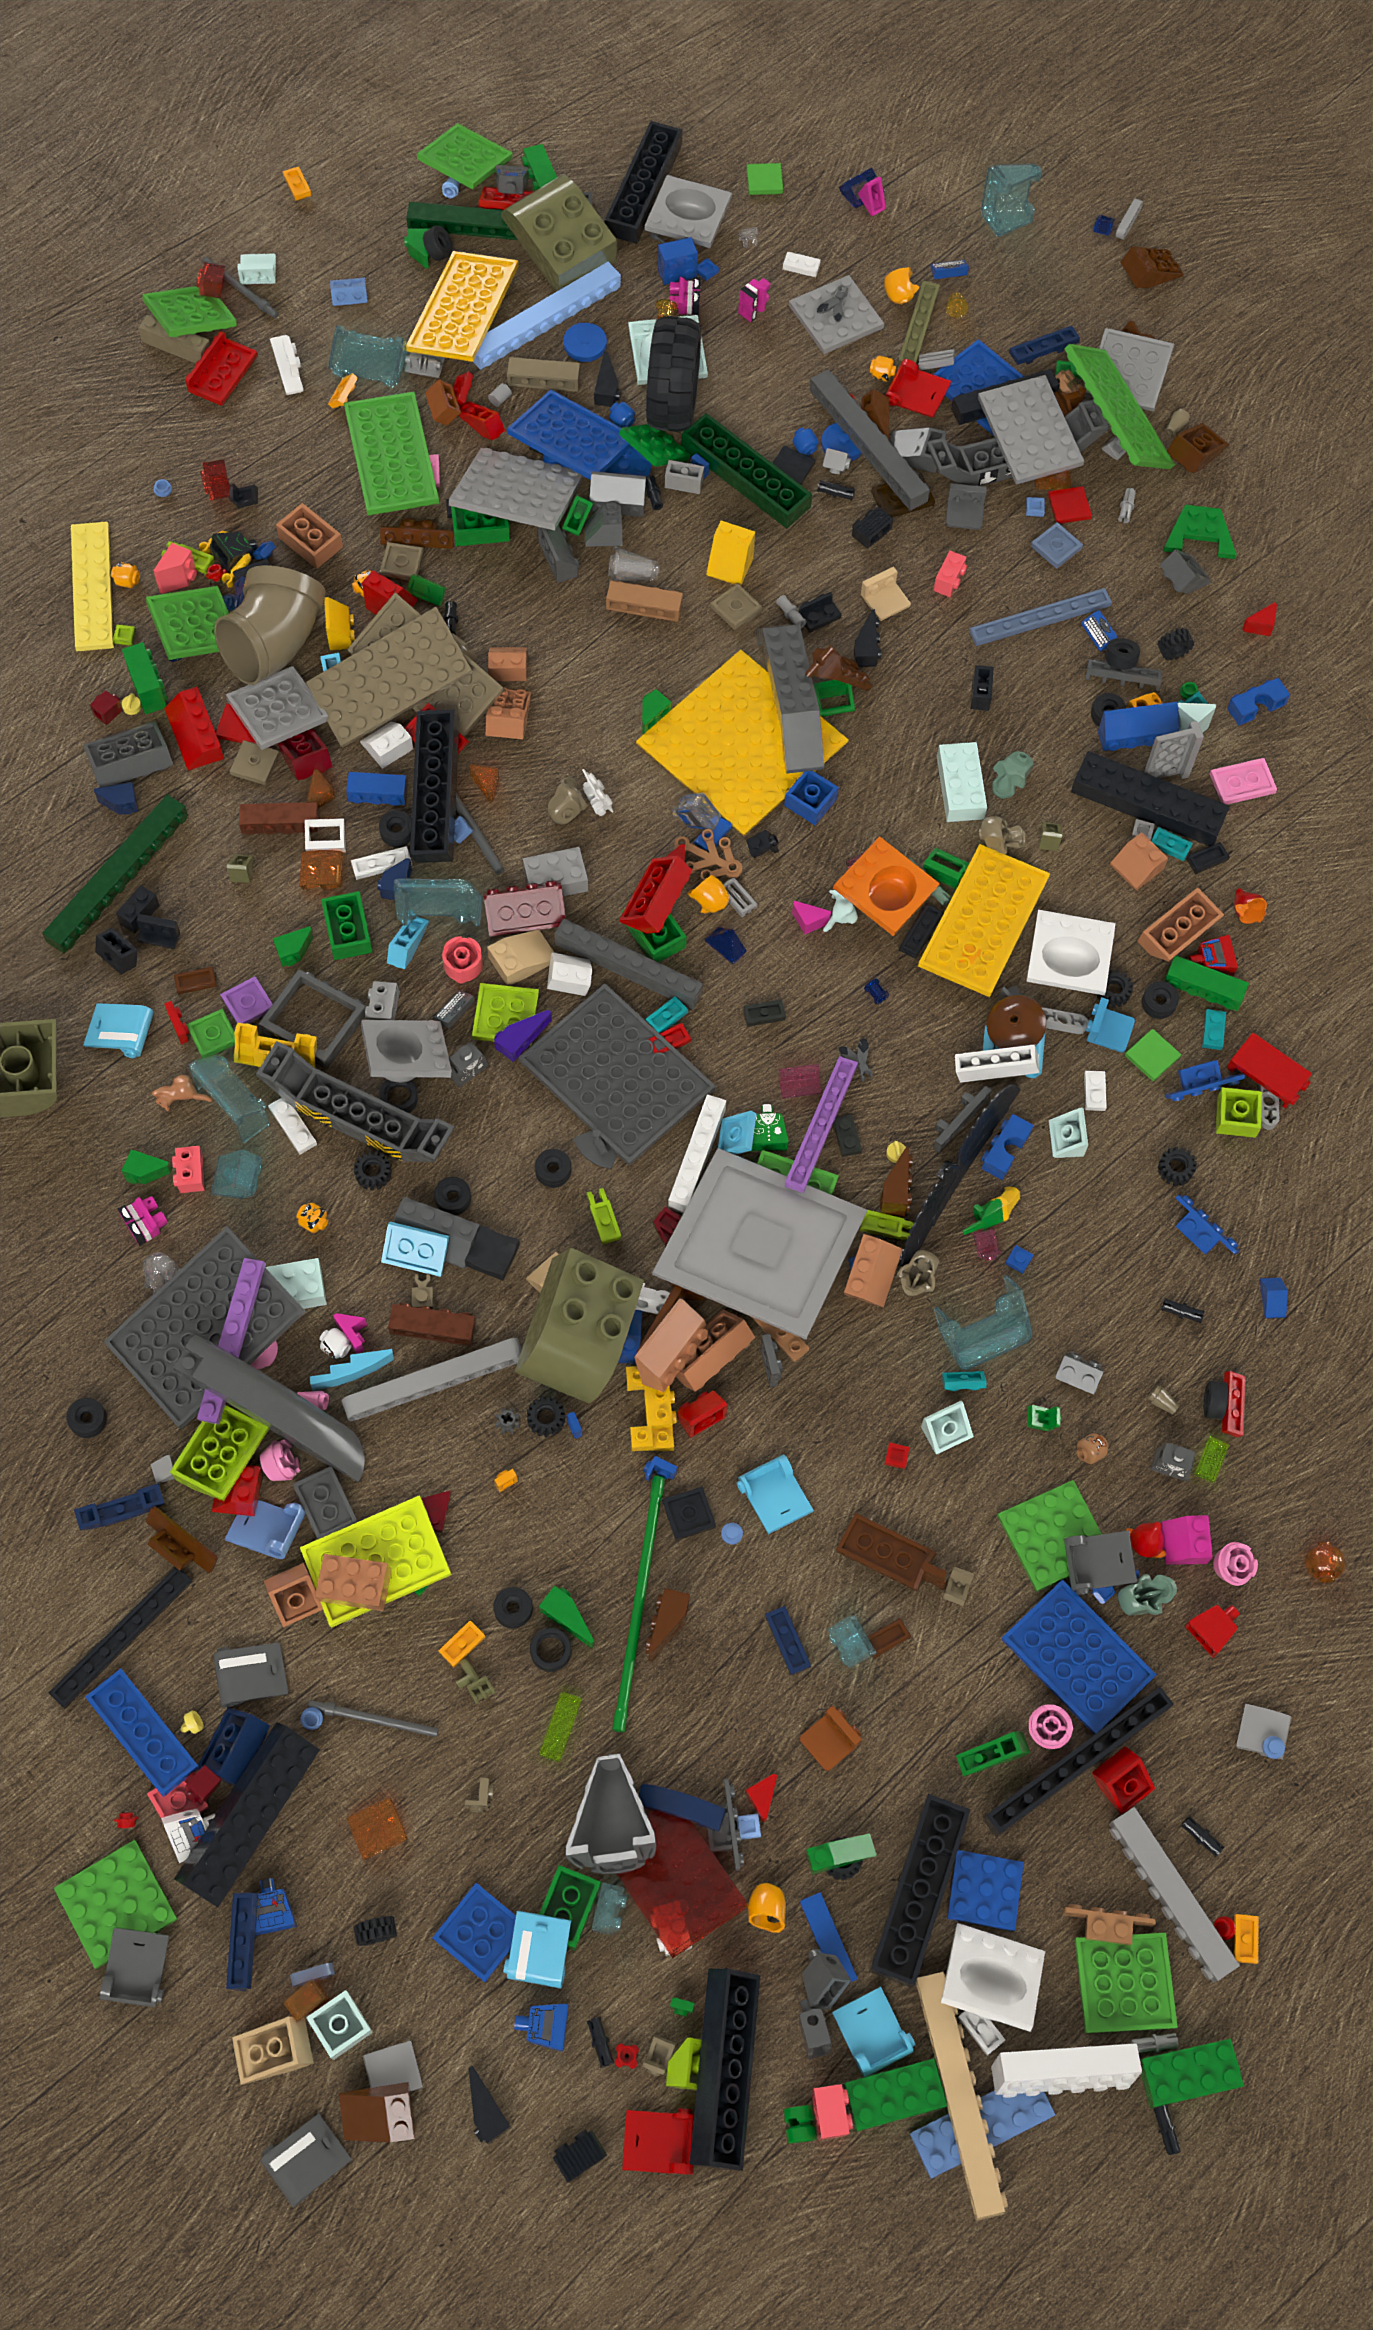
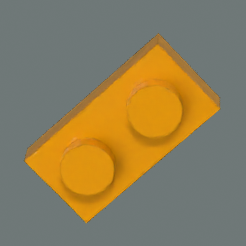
(297, 183)
(341, 393)
(461, 1644)
(1246, 1939)

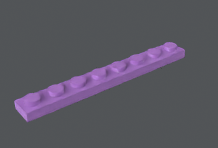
(821, 1124)
(234, 1329)

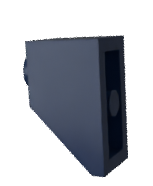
(118, 798)
(399, 871)

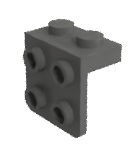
(965, 506)

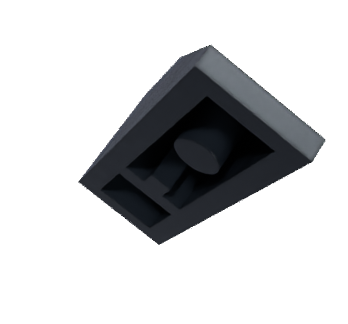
(606, 388)
(486, 2113)

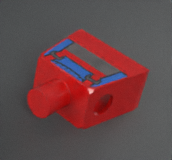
(1217, 955)

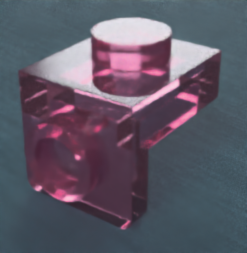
(986, 1244)

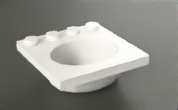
(1071, 952)
(993, 1977)

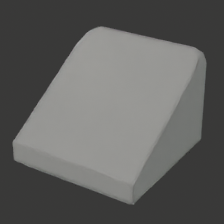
(1113, 448)
(161, 1469)

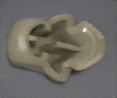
(566, 802)
(1001, 837)
(919, 1273)

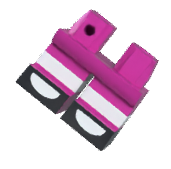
(689, 295)
(753, 298)
(139, 1220)

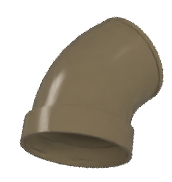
(269, 622)

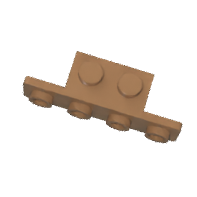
(789, 1343)
(1108, 1927)

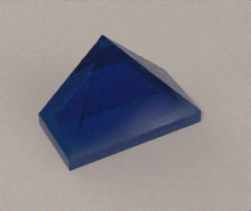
(726, 943)

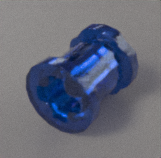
(876, 991)

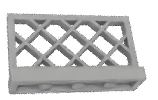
(1185, 755)

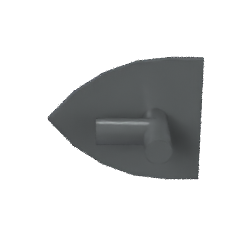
(595, 1149)

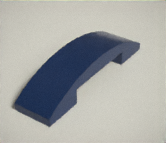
(120, 1509)
(682, 1806)

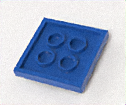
(985, 1890)
(478, 1932)

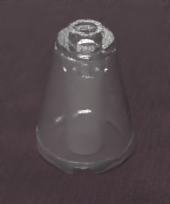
(631, 567)

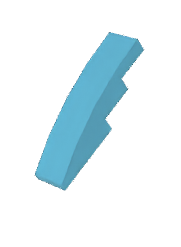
(360, 1365)

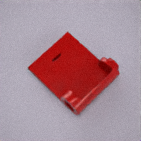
(915, 389)
(662, 2142)

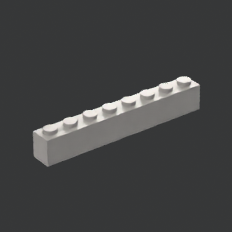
(1173, 1895)

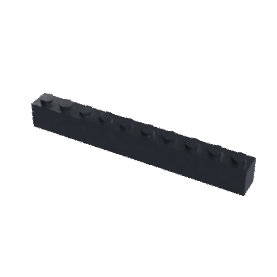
(1078, 1762)

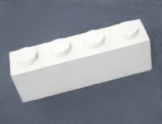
(997, 1063)

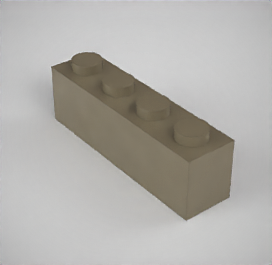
(185, 346)
(543, 374)

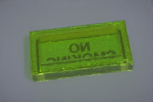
(1211, 1459)

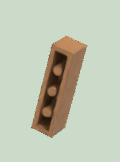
(644, 600)

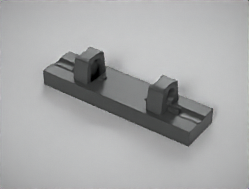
(972, 1105)

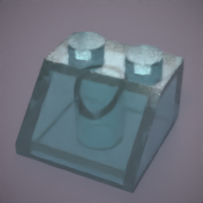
(236, 1174)

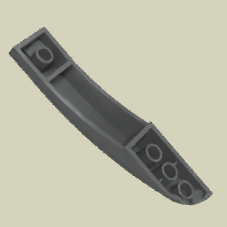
(272, 1405)

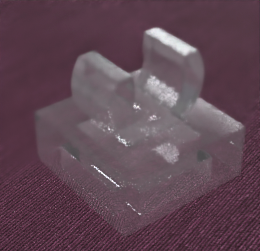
(748, 234)

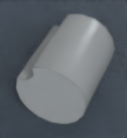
(499, 395)

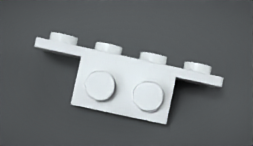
(287, 363)

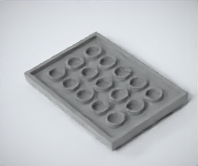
(1030, 429)

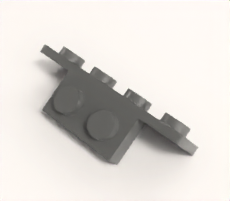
(727, 1837)

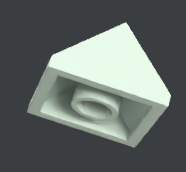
(1195, 712)
(1069, 1134)
(947, 1427)

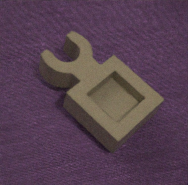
(422, 1294)

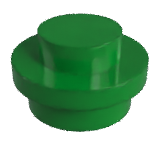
(1188, 690)

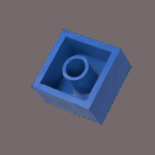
(677, 260)
(811, 796)

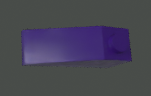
(520, 1035)

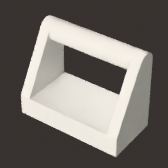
(338, 845)

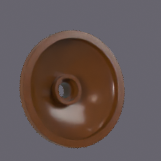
(1026, 1031)

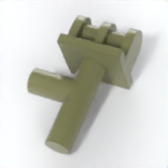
(479, 1688)

